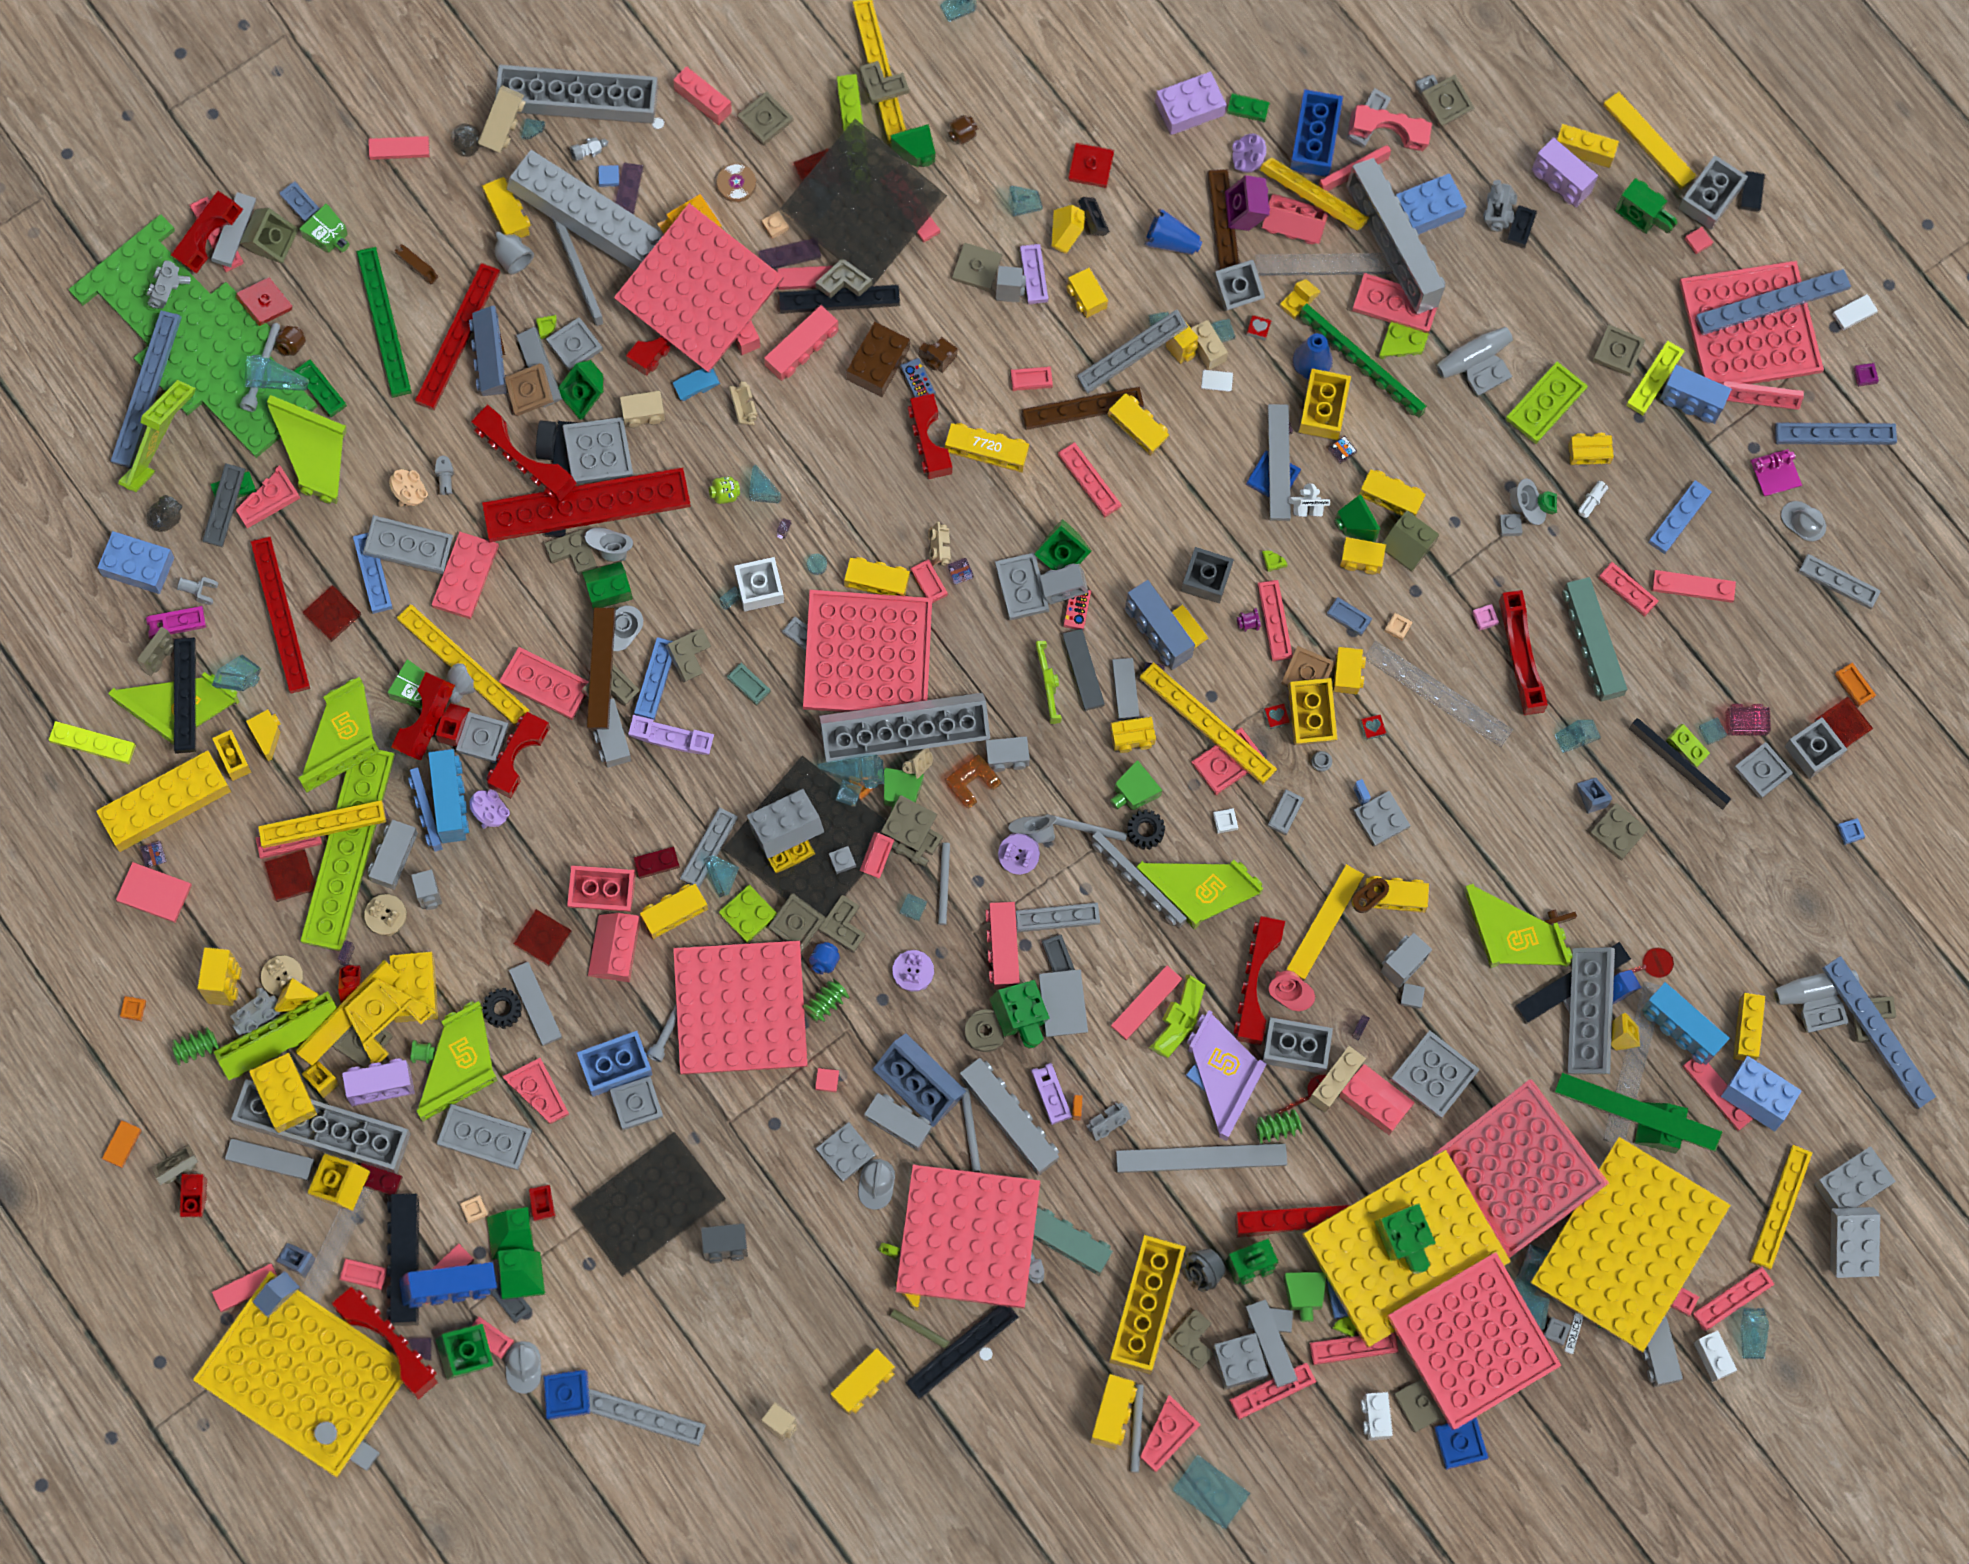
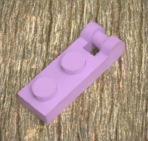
(1051, 1094)

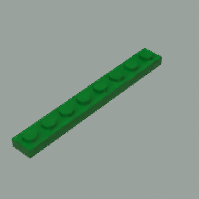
(1363, 361)

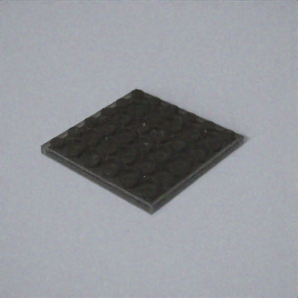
(863, 201)
(843, 826)

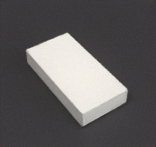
(1855, 312)

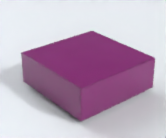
(1866, 374)

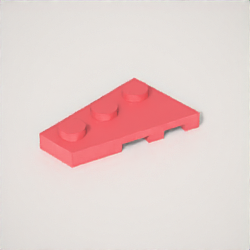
(269, 498)
(538, 1090)
(1169, 1433)

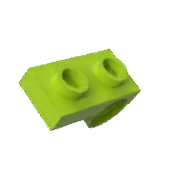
(1687, 745)

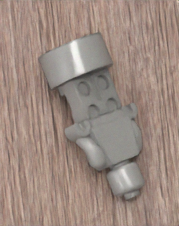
(592, 146)

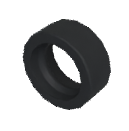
(546, 440)

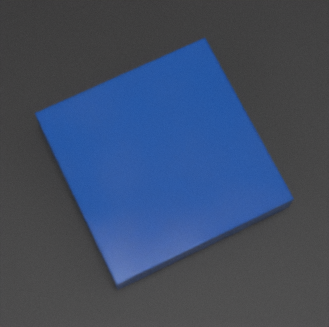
(1260, 477)
(567, 1394)
(1461, 1445)

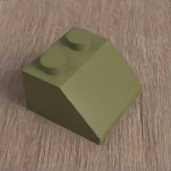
(269, 235)
(1410, 541)

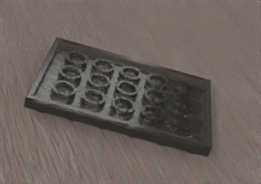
(648, 1204)

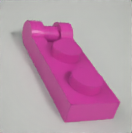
(177, 621)

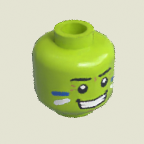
(724, 490)

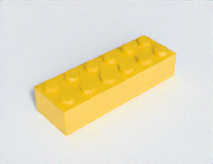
(163, 801)
(1147, 1304)

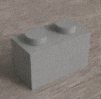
(1010, 284)
(1064, 583)
(1007, 753)
(427, 890)

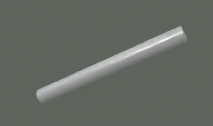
(1090, 828)
(944, 879)
(971, 1131)
(1136, 1434)

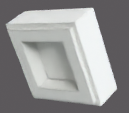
(1225, 821)

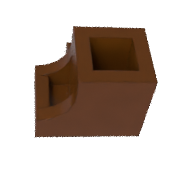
(939, 354)

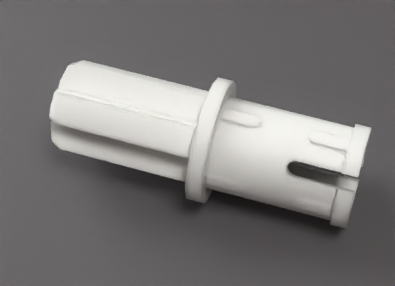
(1592, 499)

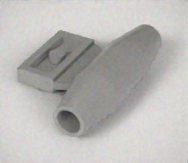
(1479, 360)
(1819, 999)

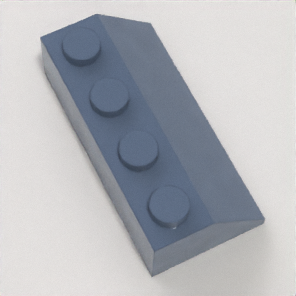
(489, 352)
(919, 1079)

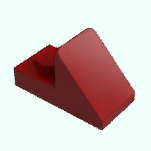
(542, 1203)

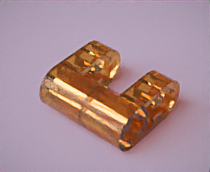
(967, 773)

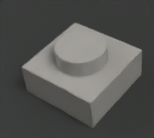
(1510, 525)
(842, 860)

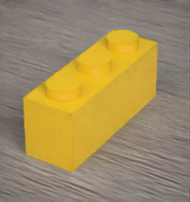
(1588, 145)
(506, 208)
(1138, 423)
(1391, 493)
(876, 577)
(1403, 895)
(673, 910)
(1749, 1026)
(863, 1382)

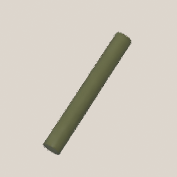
(919, 1328)

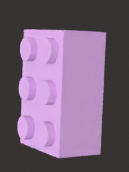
(1190, 103)
(1564, 172)
(378, 1082)

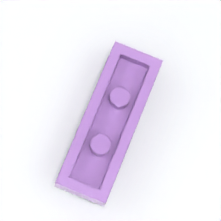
(1034, 273)

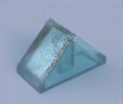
(958, 8)
(1024, 200)
(762, 489)
(1577, 735)
(721, 874)
(1538, 1307)

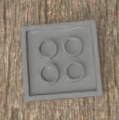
(597, 450)
(1435, 1074)

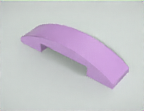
(670, 737)

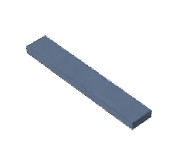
(1836, 433)

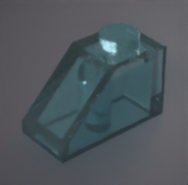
(237, 675)
(1530, 1264)
(1754, 1333)

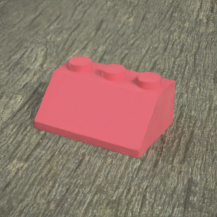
(1295, 219)
(601, 888)
(614, 946)
(1376, 1099)

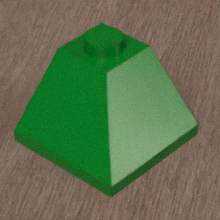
(915, 146)
(582, 387)
(1357, 520)
(1062, 547)
(510, 1231)
(520, 1273)

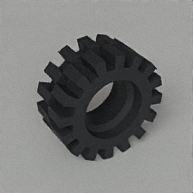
(1146, 817)
(508, 1019)

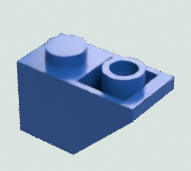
(1624, 985)

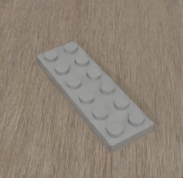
(1591, 1010)

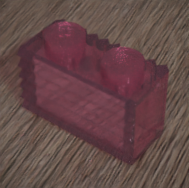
(1748, 720)

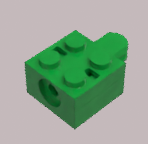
(1645, 208)
(1021, 1011)
(1406, 1236)
(1252, 1262)

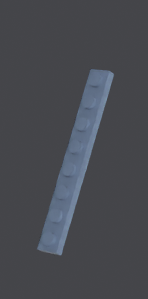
(1773, 302)
(146, 388)
(1879, 1032)

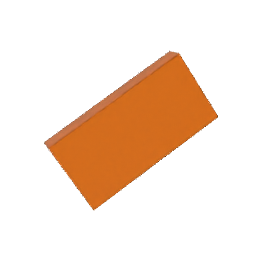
(1855, 684)
(121, 1144)

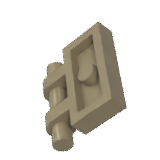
(929, 845)

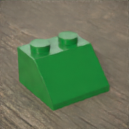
(607, 585)
(1658, 1140)
(464, 1351)

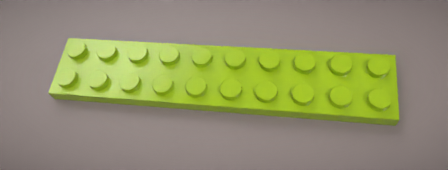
(346, 857)

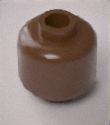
(962, 129)
(290, 340)

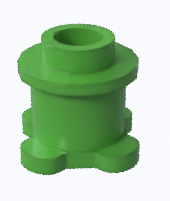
(422, 1052)

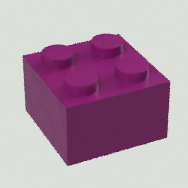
(1247, 203)

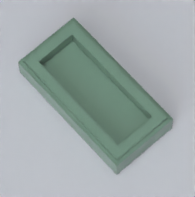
(748, 684)

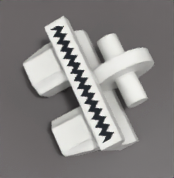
(1316, 503)

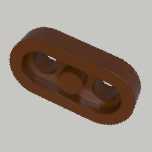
(1369, 895)

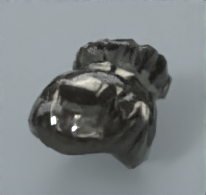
(465, 139)
(164, 514)

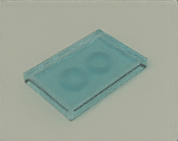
(1211, 1492)

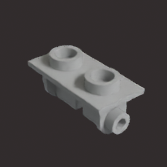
(1116, 1116)

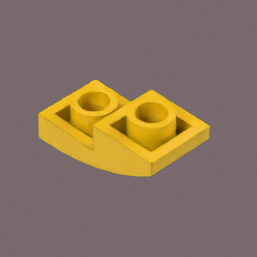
(1190, 625)
(791, 856)

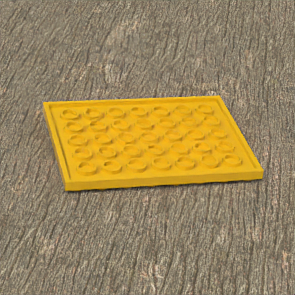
(1631, 1245)
(1359, 1265)
(302, 1372)

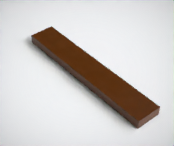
(1225, 236)
(1075, 409)
(601, 668)

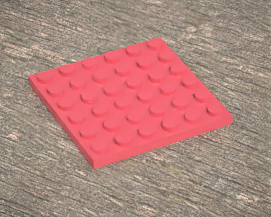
(699, 287)
(1759, 349)
(866, 650)
(740, 1007)
(1523, 1167)
(968, 1236)
(1474, 1341)

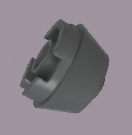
(1204, 1269)

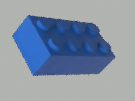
(1316, 133)
(447, 1284)

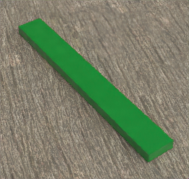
(384, 322)
(1638, 1112)

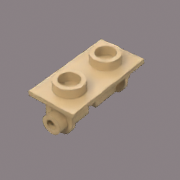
(744, 410)
(938, 536)
(918, 762)

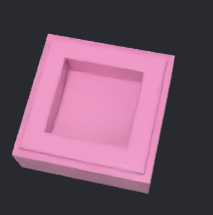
(1485, 617)

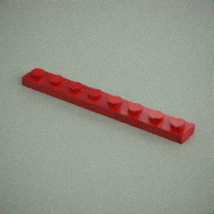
(457, 337)
(280, 615)

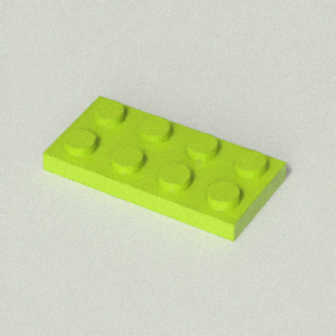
(1546, 402)

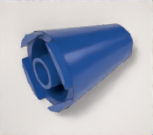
(1172, 235)
(1313, 354)

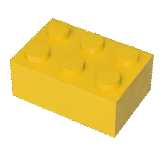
(1324, 404)
(1312, 711)
(219, 977)
(417, 980)
(283, 1093)
(1113, 1412)

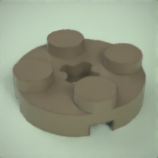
(976, 1039)

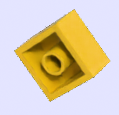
(338, 1182)

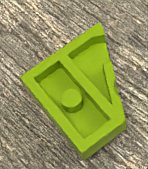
(1403, 341)

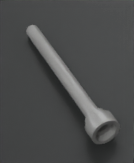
(250, 402)
(657, 1051)

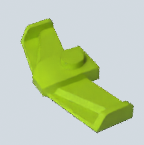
(1050, 681)
(1180, 1018)

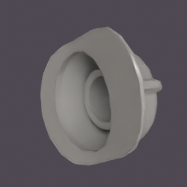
(1524, 500)
(1804, 520)
(611, 544)
(627, 626)
(1037, 827)
(876, 1184)
(523, 1367)

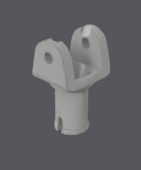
(444, 471)
(196, 588)
(1036, 1270)

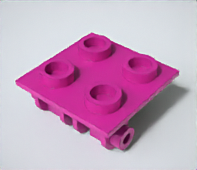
(1776, 472)

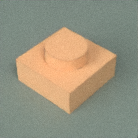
(775, 224)

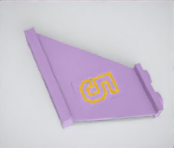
(1225, 1070)

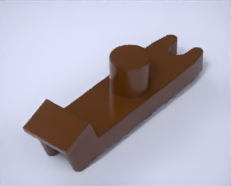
(417, 264)
(1554, 918)

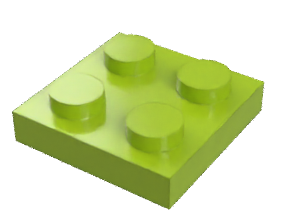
(748, 914)

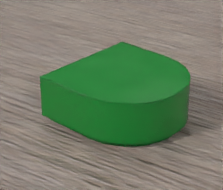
(1548, 502)

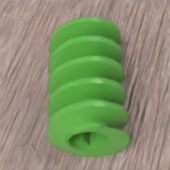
(825, 1001)
(194, 1046)
(1278, 1125)

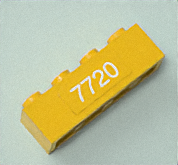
(987, 447)

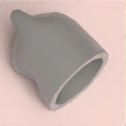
(512, 253)

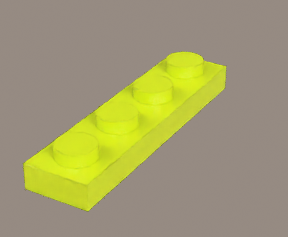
(1655, 378)
(92, 742)

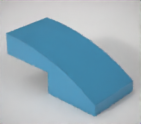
(696, 382)

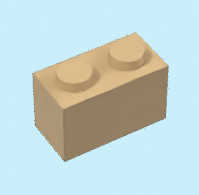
(1209, 345)
(642, 409)
(779, 1422)

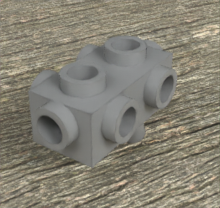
(1499, 206)
(166, 279)
(255, 1013)

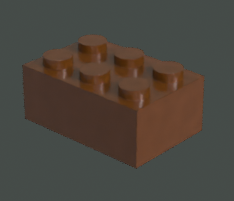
(878, 359)

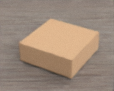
(1398, 626)
(474, 1209)

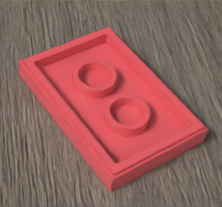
(1218, 768)
(153, 892)

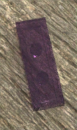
(629, 186)
(791, 254)

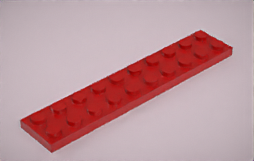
(587, 505)

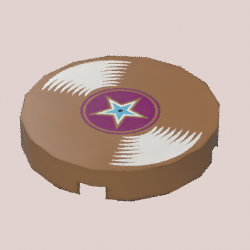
(736, 182)

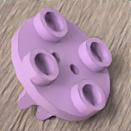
(1249, 153)
(488, 808)
(1010, 849)
(911, 980)

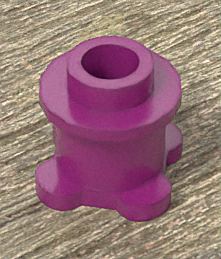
(1249, 620)

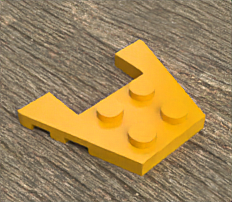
(376, 1009)

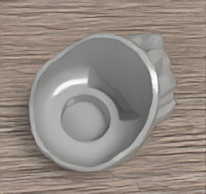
(461, 679)

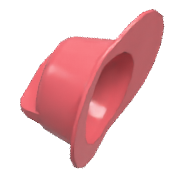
(1291, 991)

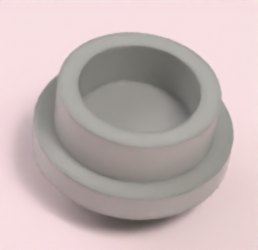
(1321, 761)

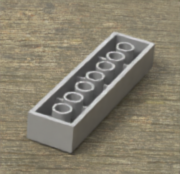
(582, 93)
(583, 210)
(1396, 236)
(905, 727)
(330, 1131)

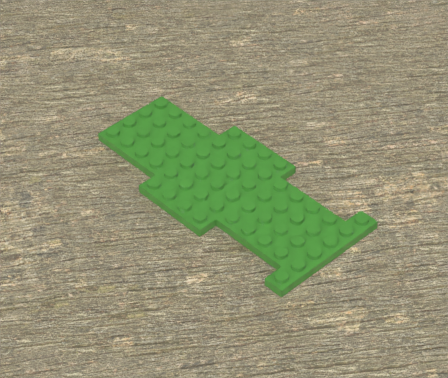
(210, 340)

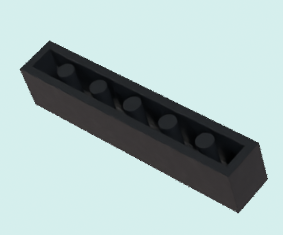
(403, 1253)

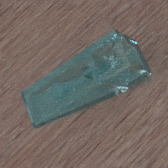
(267, 373)
(863, 771)

